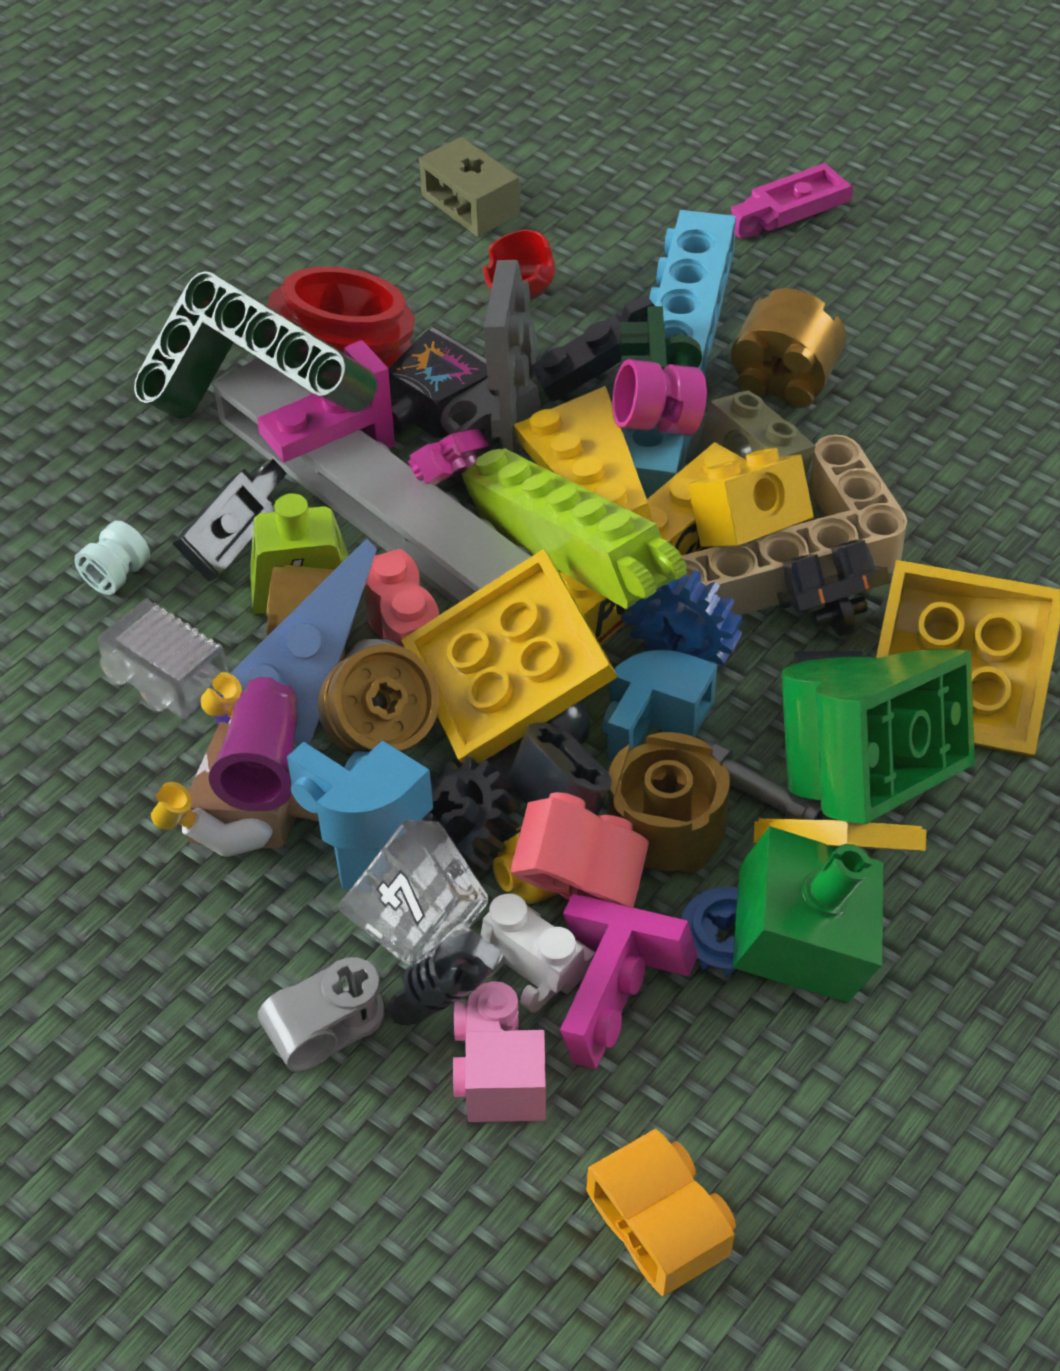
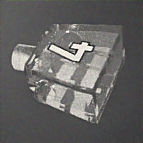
(415, 892)

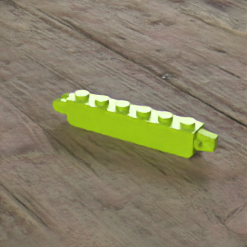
(580, 530)

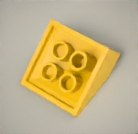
(1004, 625)

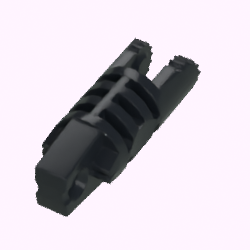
(443, 977)

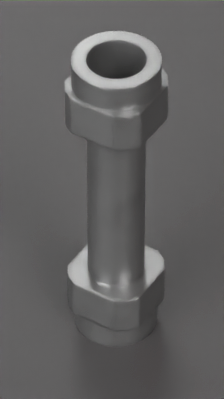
(766, 789)

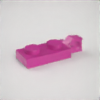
(791, 200)
(447, 457)

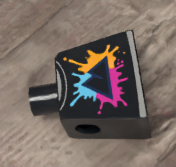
(429, 378)

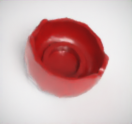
(533, 256)

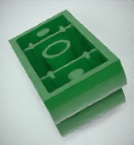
(876, 728)

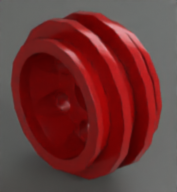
(347, 308)

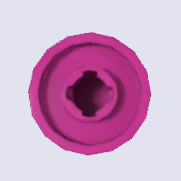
(665, 398)

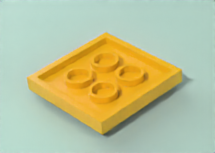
(510, 658)

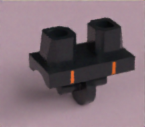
(854, 575)

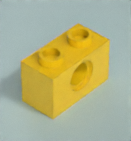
(750, 498)

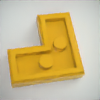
(841, 832)

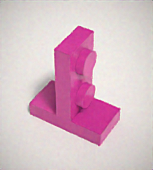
(316, 422)
(623, 944)

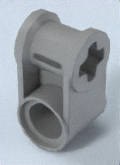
(321, 1016)

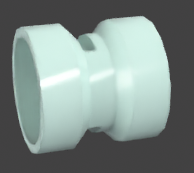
(109, 560)

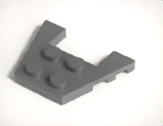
(509, 348)

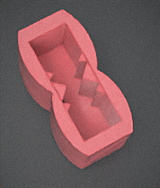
(394, 597)
(579, 852)

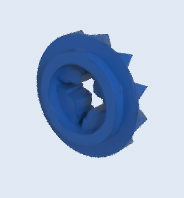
(706, 913)

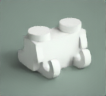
(535, 950)

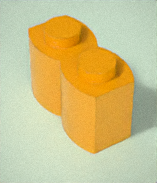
(661, 1211)

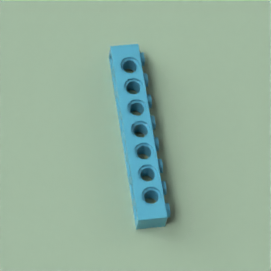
(691, 297)

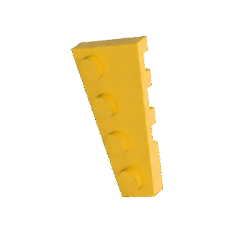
(586, 448)

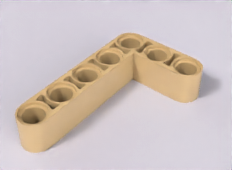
(854, 507)

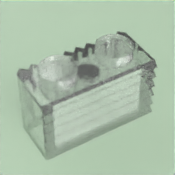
(161, 658)

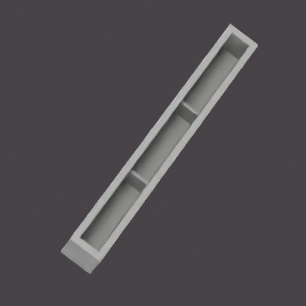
(375, 490)

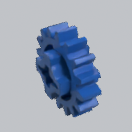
(687, 620)

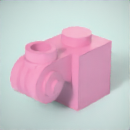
(502, 1065)

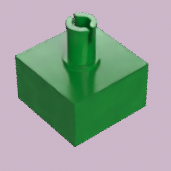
(809, 914)

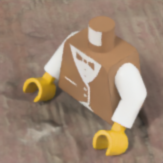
(208, 818)

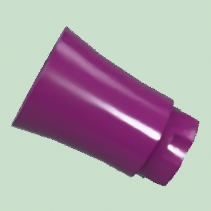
(253, 761)

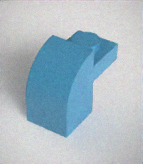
(659, 692)
(360, 805)

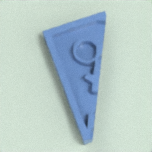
(312, 639)

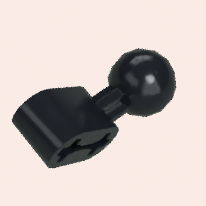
(555, 761)

